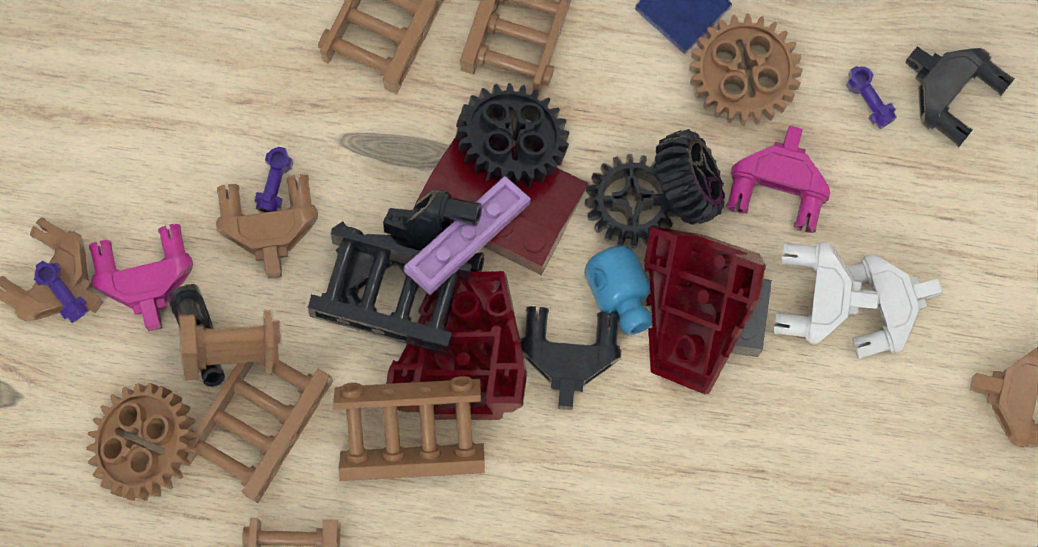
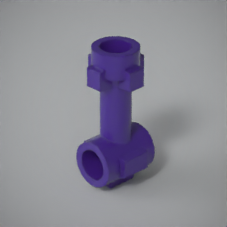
(859, 83)
(279, 164)
(50, 275)

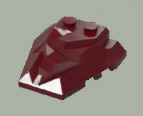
(481, 348)

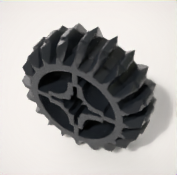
(689, 177)
(619, 203)

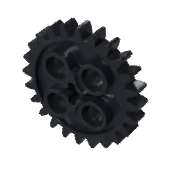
(543, 135)

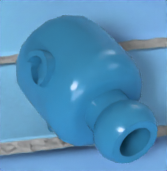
(620, 287)

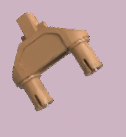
(269, 233)
(40, 300)
(1013, 398)

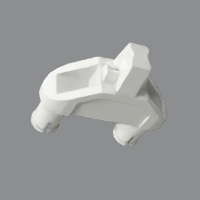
(834, 294)
(898, 303)

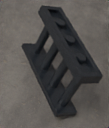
(364, 315)

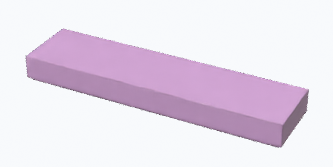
(463, 240)

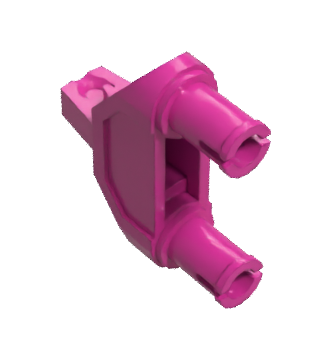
(783, 169)
(147, 285)

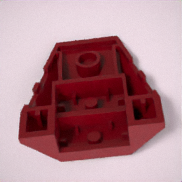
(698, 303)

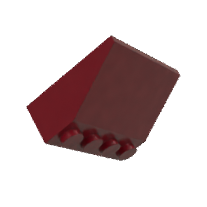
(537, 229)

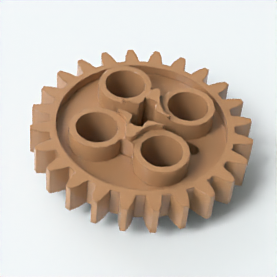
(715, 74)
(155, 410)

